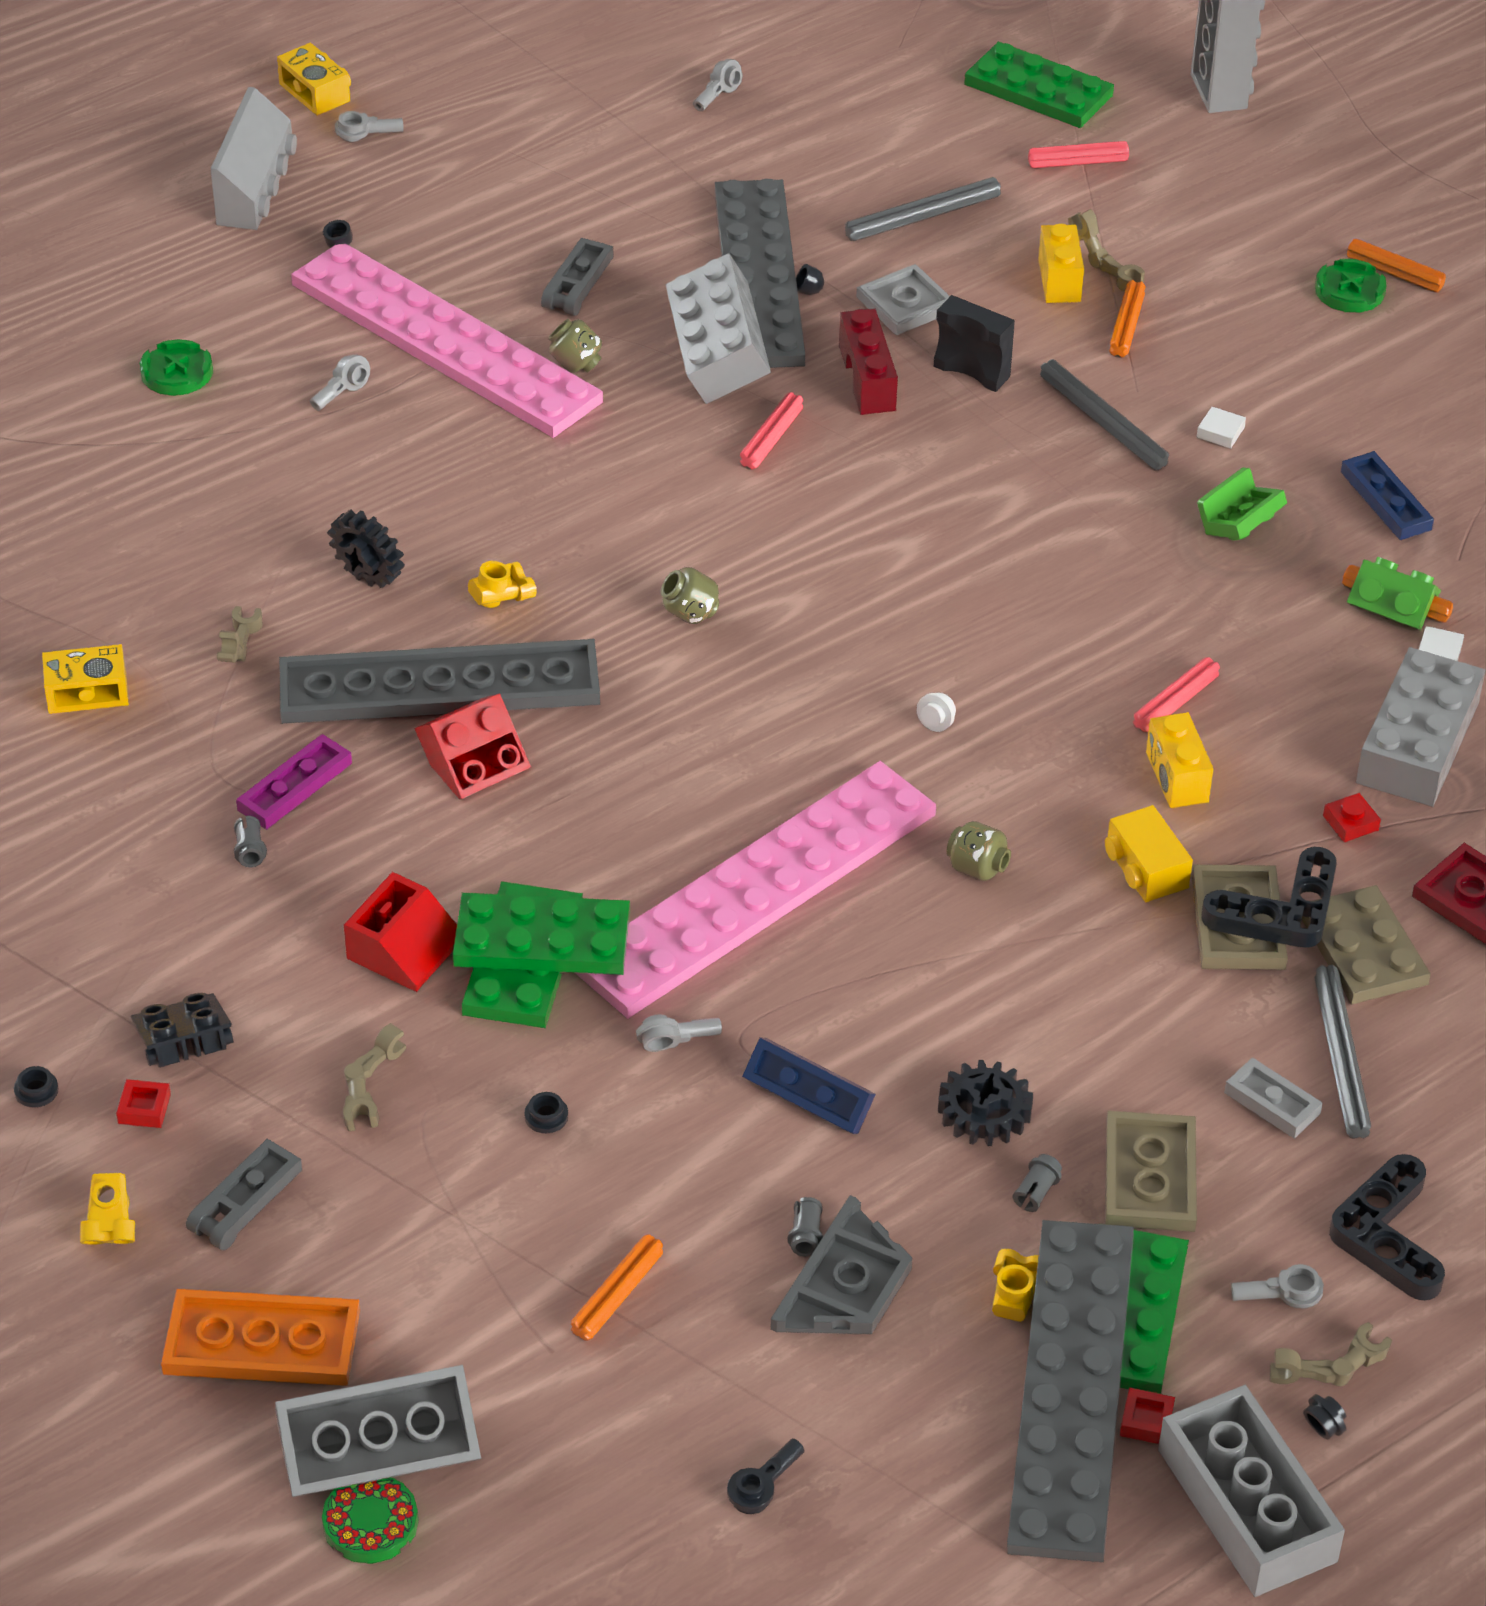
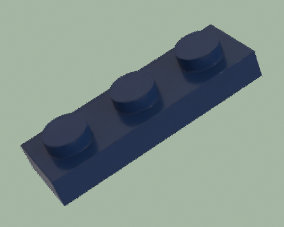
(1387, 495)
(809, 1085)

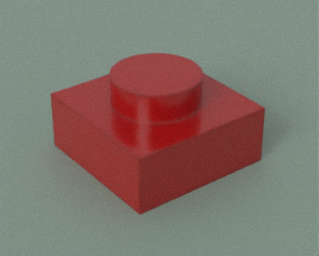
(1351, 817)
(143, 1103)
(1145, 1415)

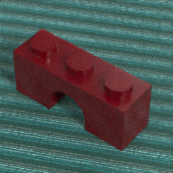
(868, 354)

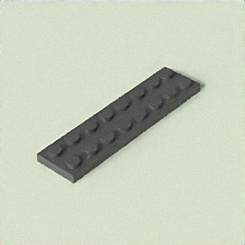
(758, 238)
(437, 680)
(1071, 1392)

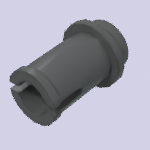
(249, 848)
(1042, 1175)
(806, 1226)

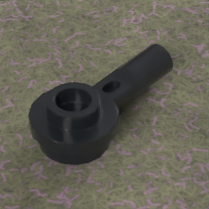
(753, 1488)

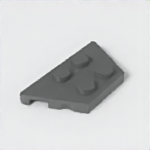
(845, 1279)

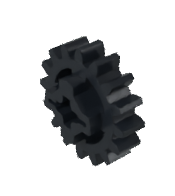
(366, 548)
(985, 1103)

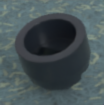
(337, 233)
(809, 280)

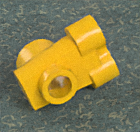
(500, 583)
(109, 1220)
(1014, 1284)

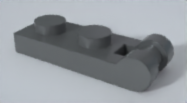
(577, 276)
(244, 1193)

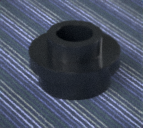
(35, 1087)
(546, 1113)
(1325, 1416)

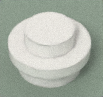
(936, 711)

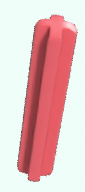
(1078, 154)
(771, 430)
(1177, 693)

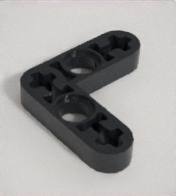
(1286, 915)
(1375, 1232)

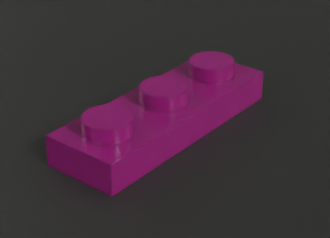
(294, 781)

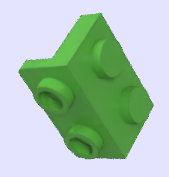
(1238, 506)
(1392, 593)

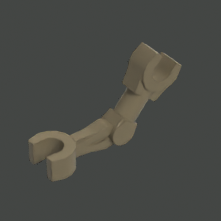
(1098, 256)
(233, 642)
(359, 1102)
(1289, 1366)

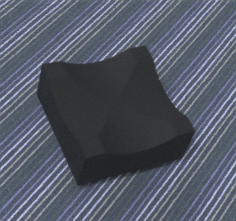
(974, 342)

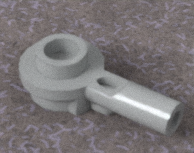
(725, 77)
(355, 125)
(349, 374)
(662, 1033)
(1296, 1286)

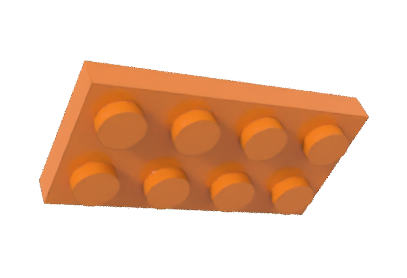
(261, 1337)

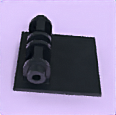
(193, 1017)

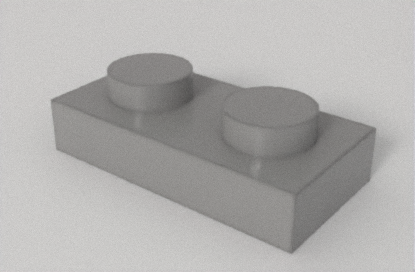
(1273, 1097)

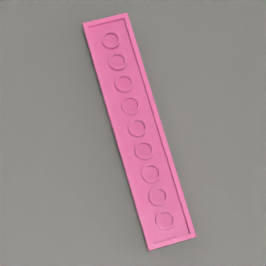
(448, 339)
(761, 885)

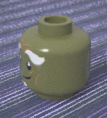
(575, 346)
(690, 595)
(978, 850)

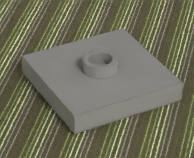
(903, 298)

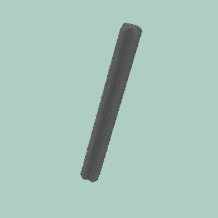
(922, 209)
(1104, 414)
(1342, 1052)

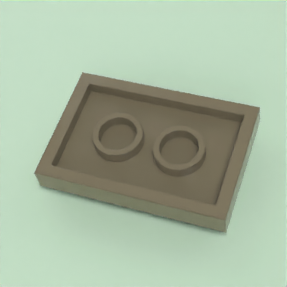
(1369, 946)
(1232, 951)
(1151, 1171)

